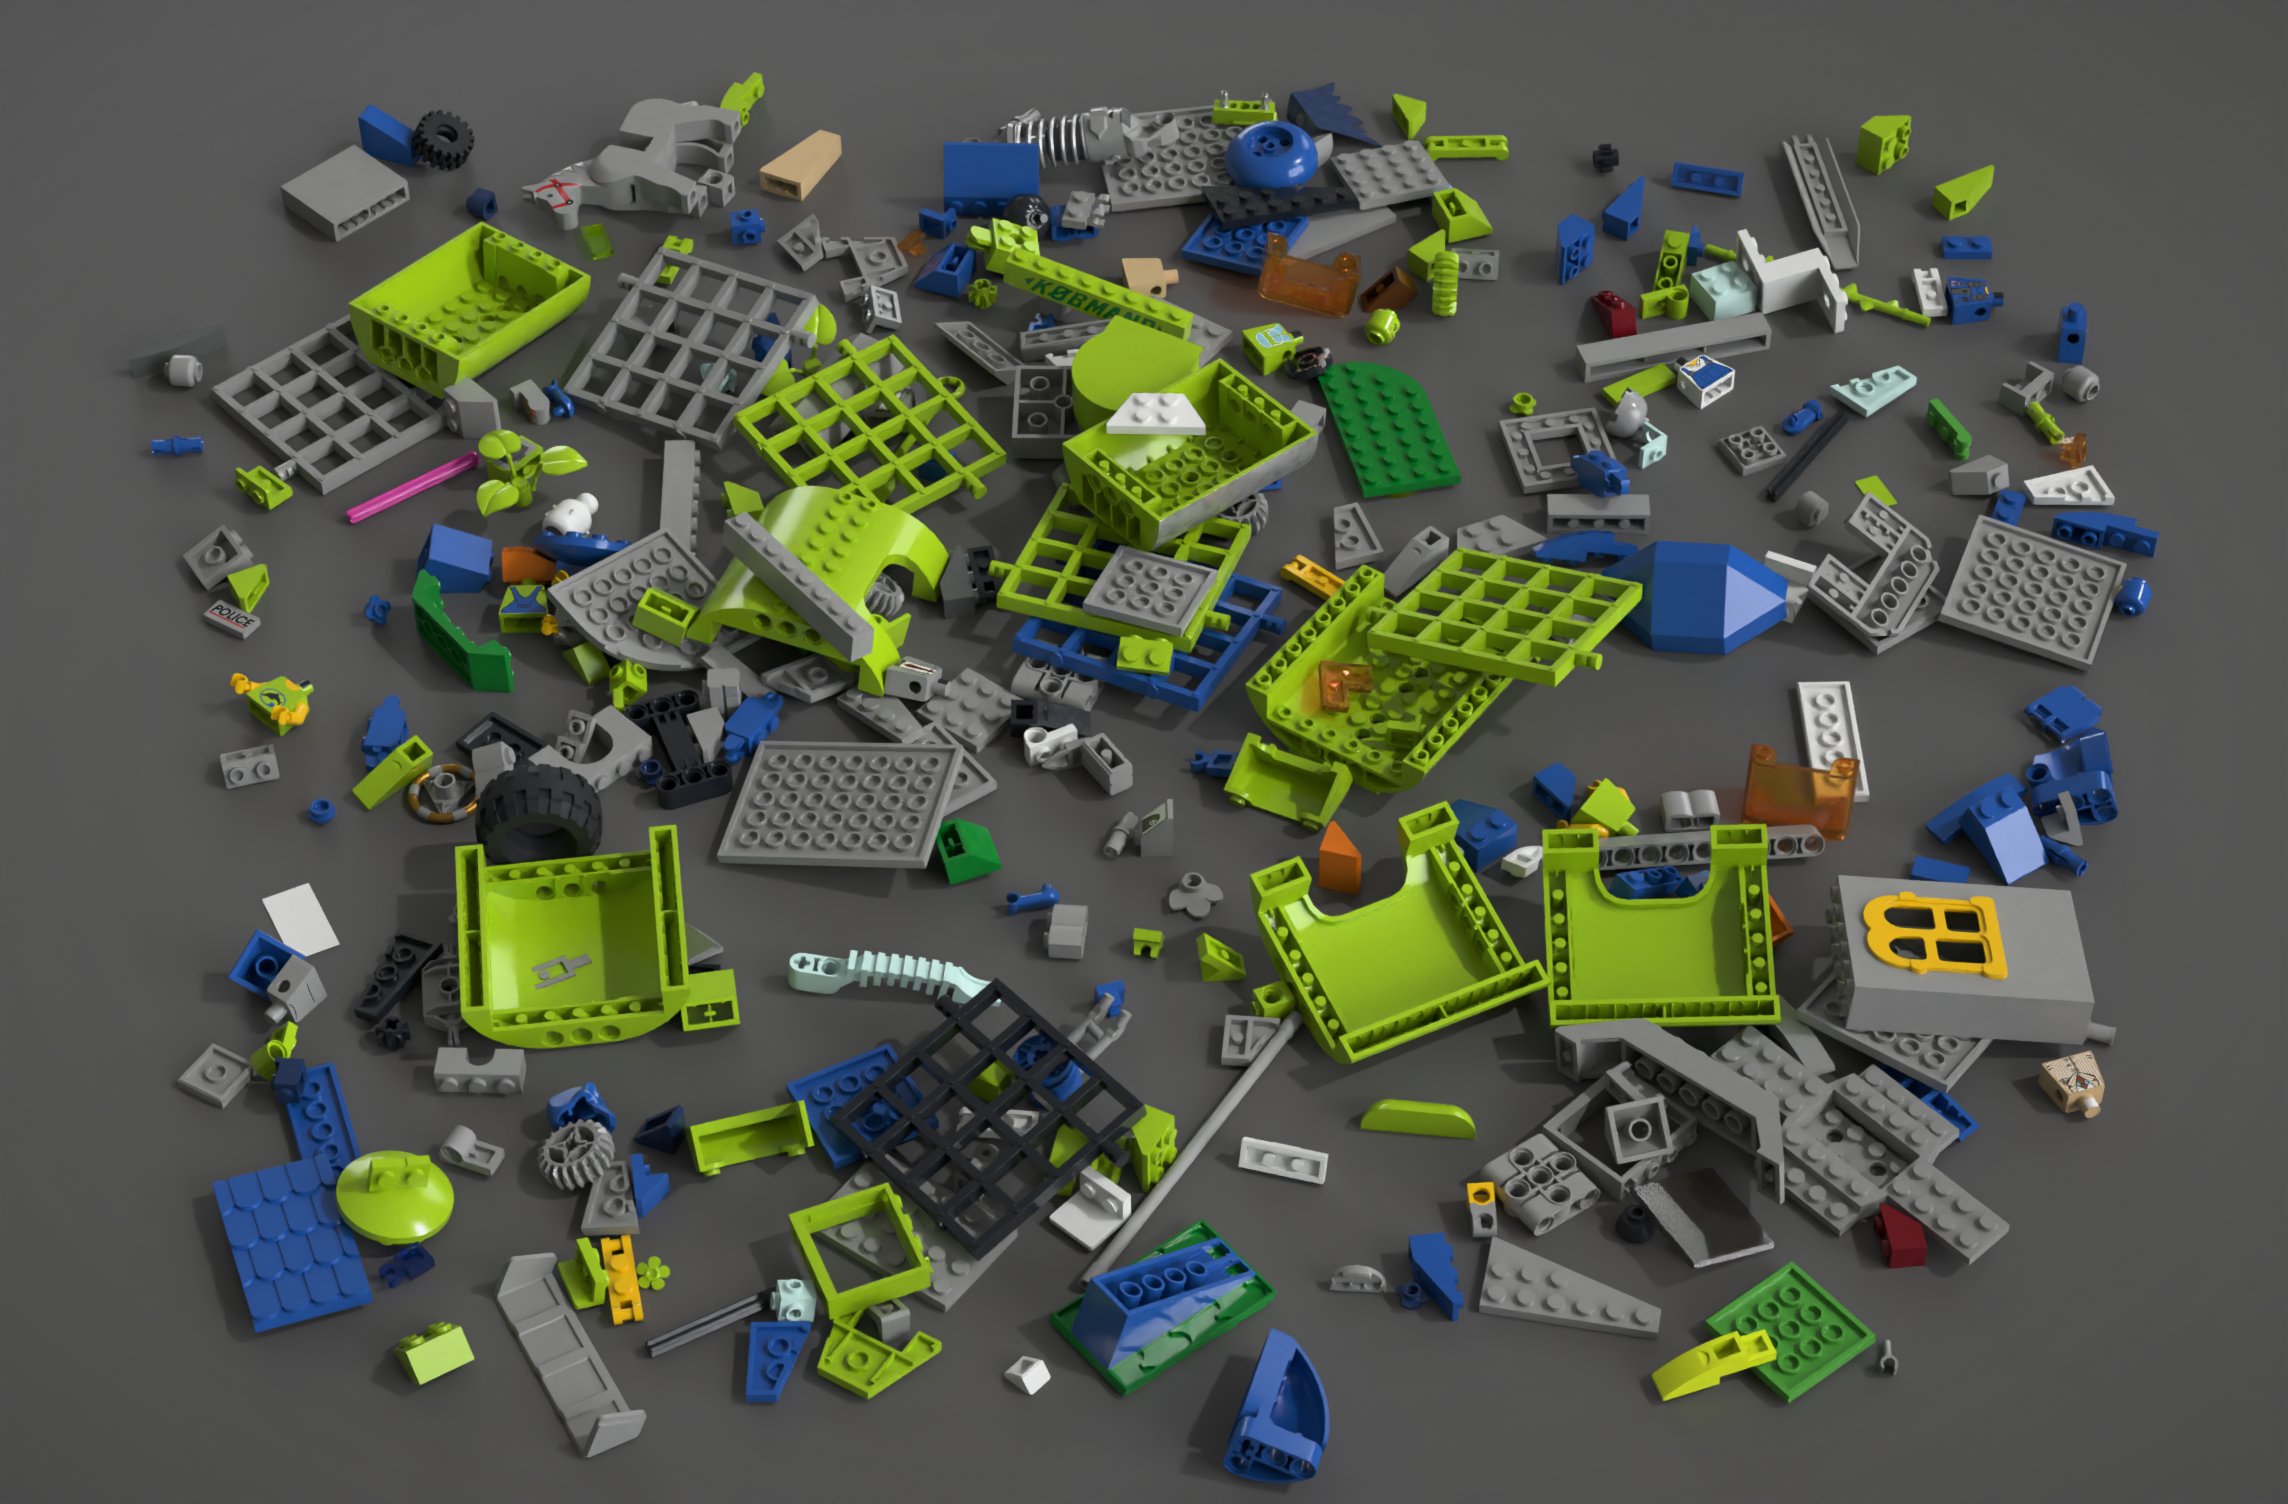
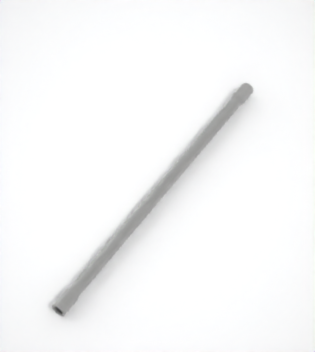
(1114, 1249)

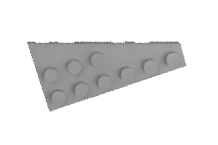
(1542, 1291)

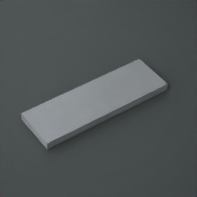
(1337, 228)

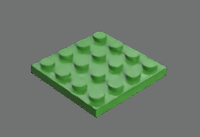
(1804, 1325)

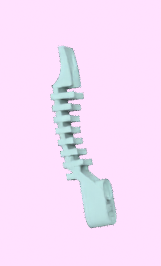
(828, 974)

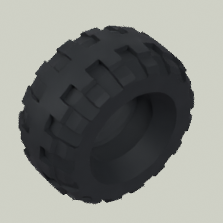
(538, 816)

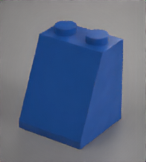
(456, 560)

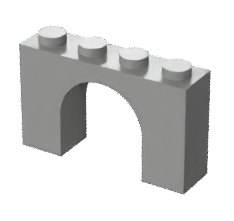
(624, 739)

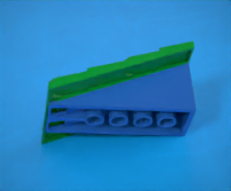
(1162, 1307)

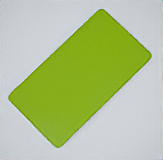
(1877, 488)

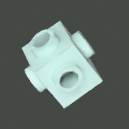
(794, 1300)

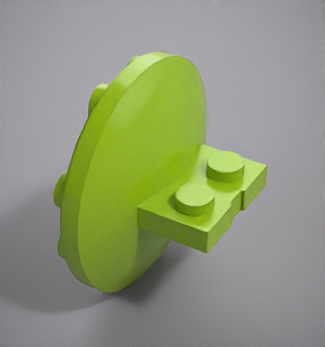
(394, 1197)

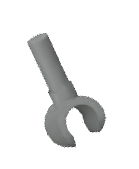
(1887, 1358)

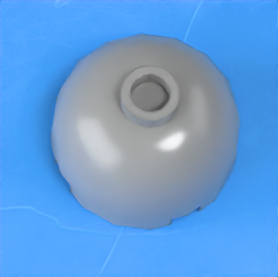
(1627, 415)

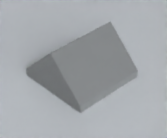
(1638, 1130)

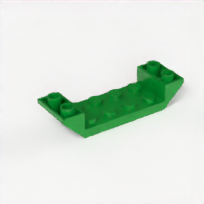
(480, 667)

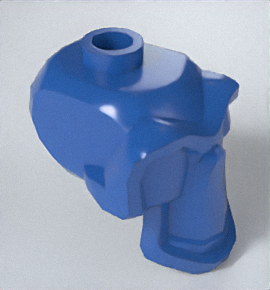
(579, 1104)

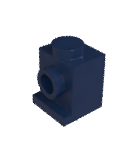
(289, 1080)

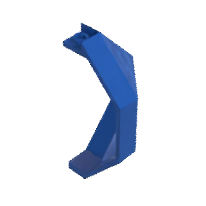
(1700, 596)

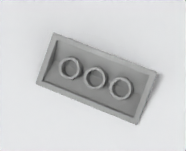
(981, 349)

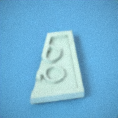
(1874, 392)

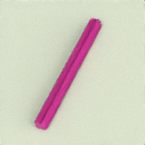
(412, 487)

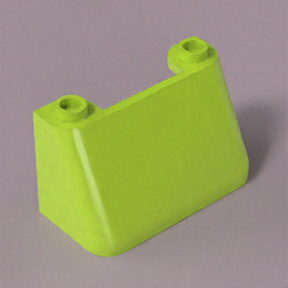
(1287, 784)

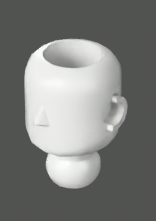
(571, 515)

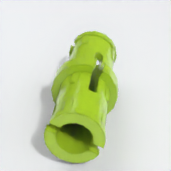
(2044, 422)

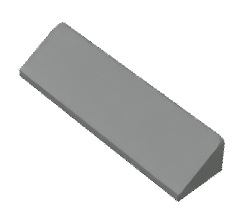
(1059, 339)

